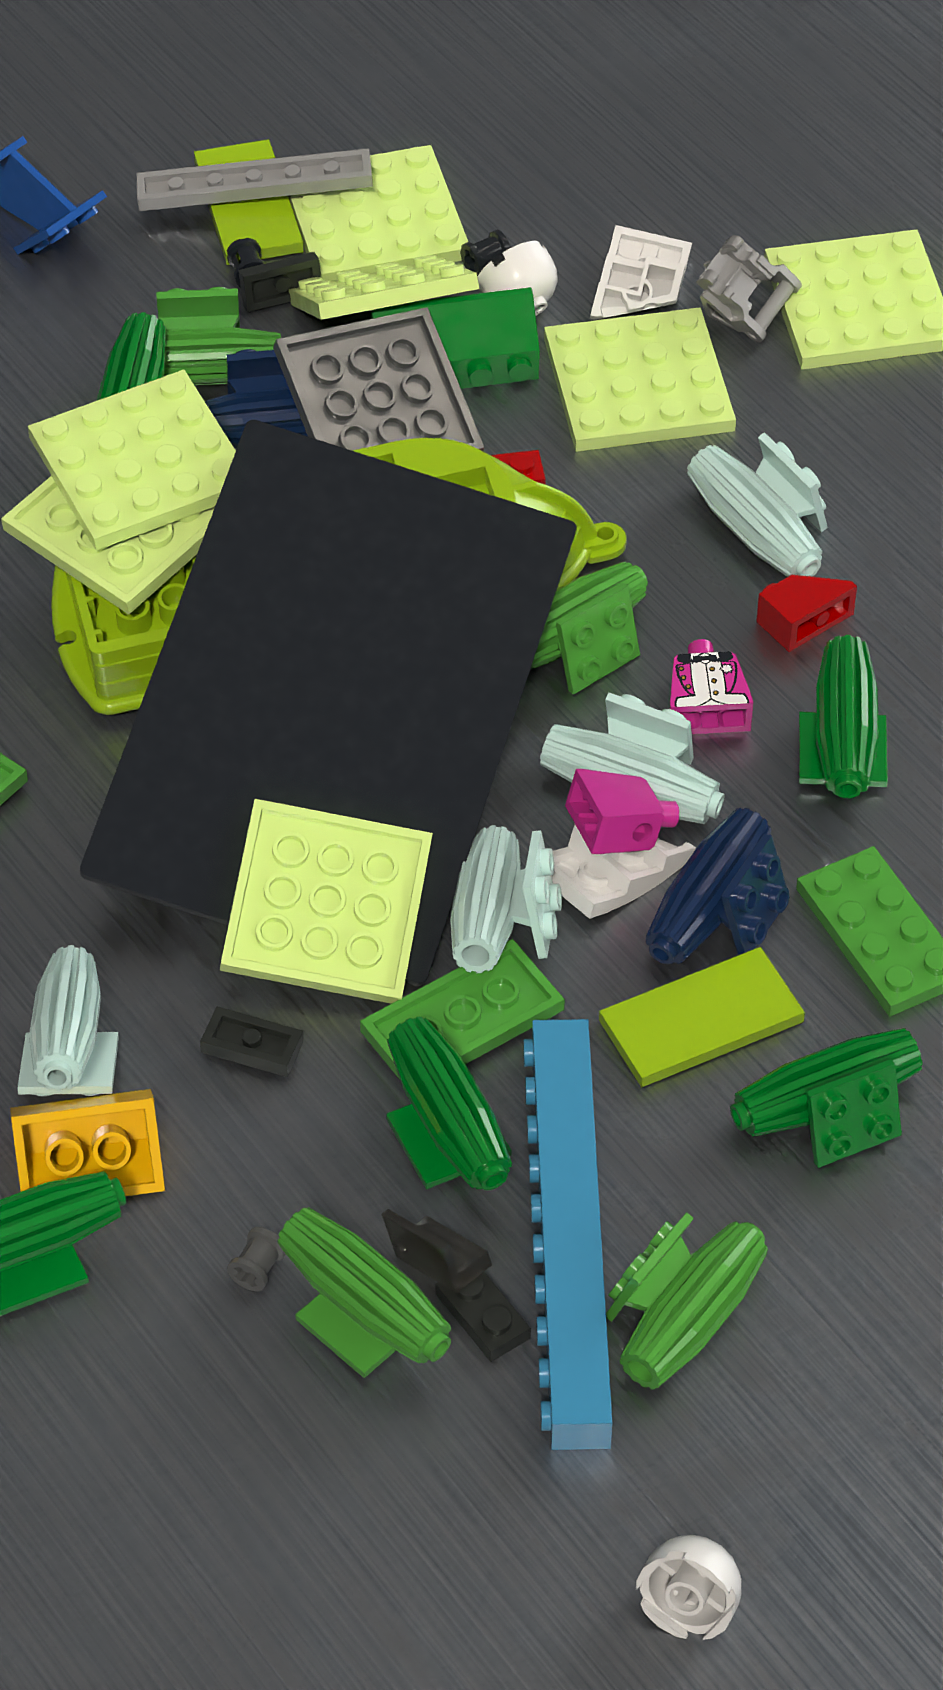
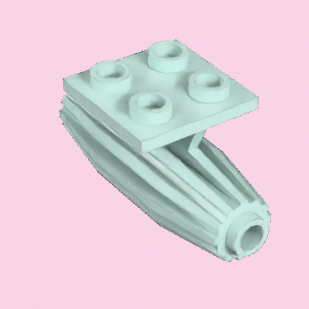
(765, 504)
(641, 745)
(497, 893)
(63, 1043)

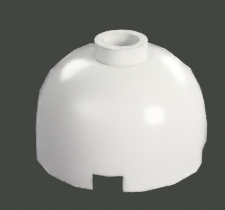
(524, 267)
(690, 1587)

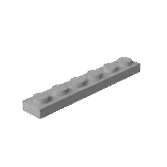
(254, 179)

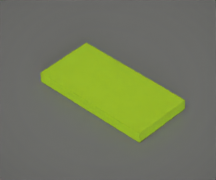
(264, 219)
(701, 1016)

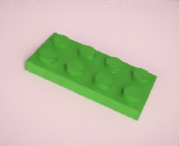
(877, 928)
(473, 1008)

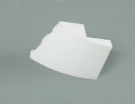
(640, 273)
(611, 880)

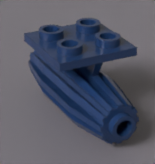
(255, 393)
(728, 881)

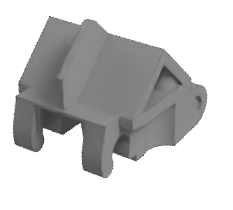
(732, 279)

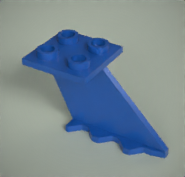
(38, 201)

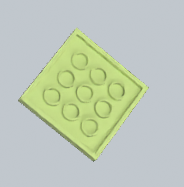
(393, 221)
(386, 287)
(861, 299)
(639, 379)
(136, 458)
(119, 573)
(326, 902)

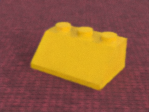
(90, 1137)

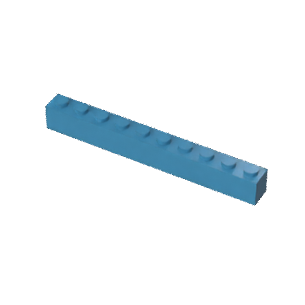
(569, 1237)

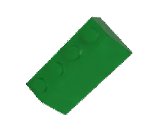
(485, 335)

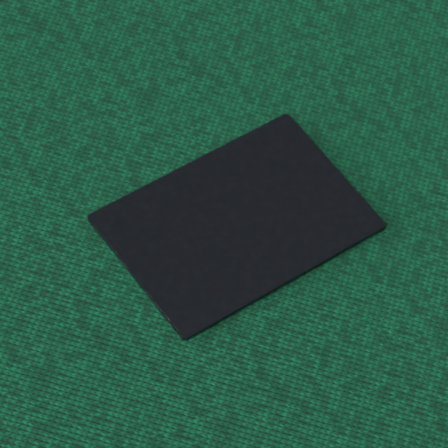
(335, 656)

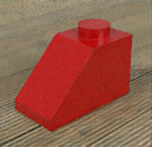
(804, 608)

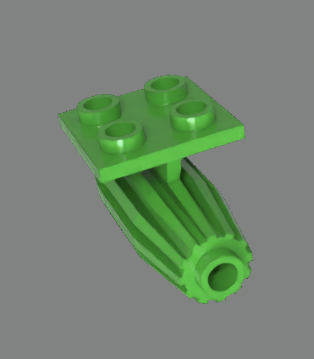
(204, 329)
(593, 624)
(683, 1295)
(363, 1300)

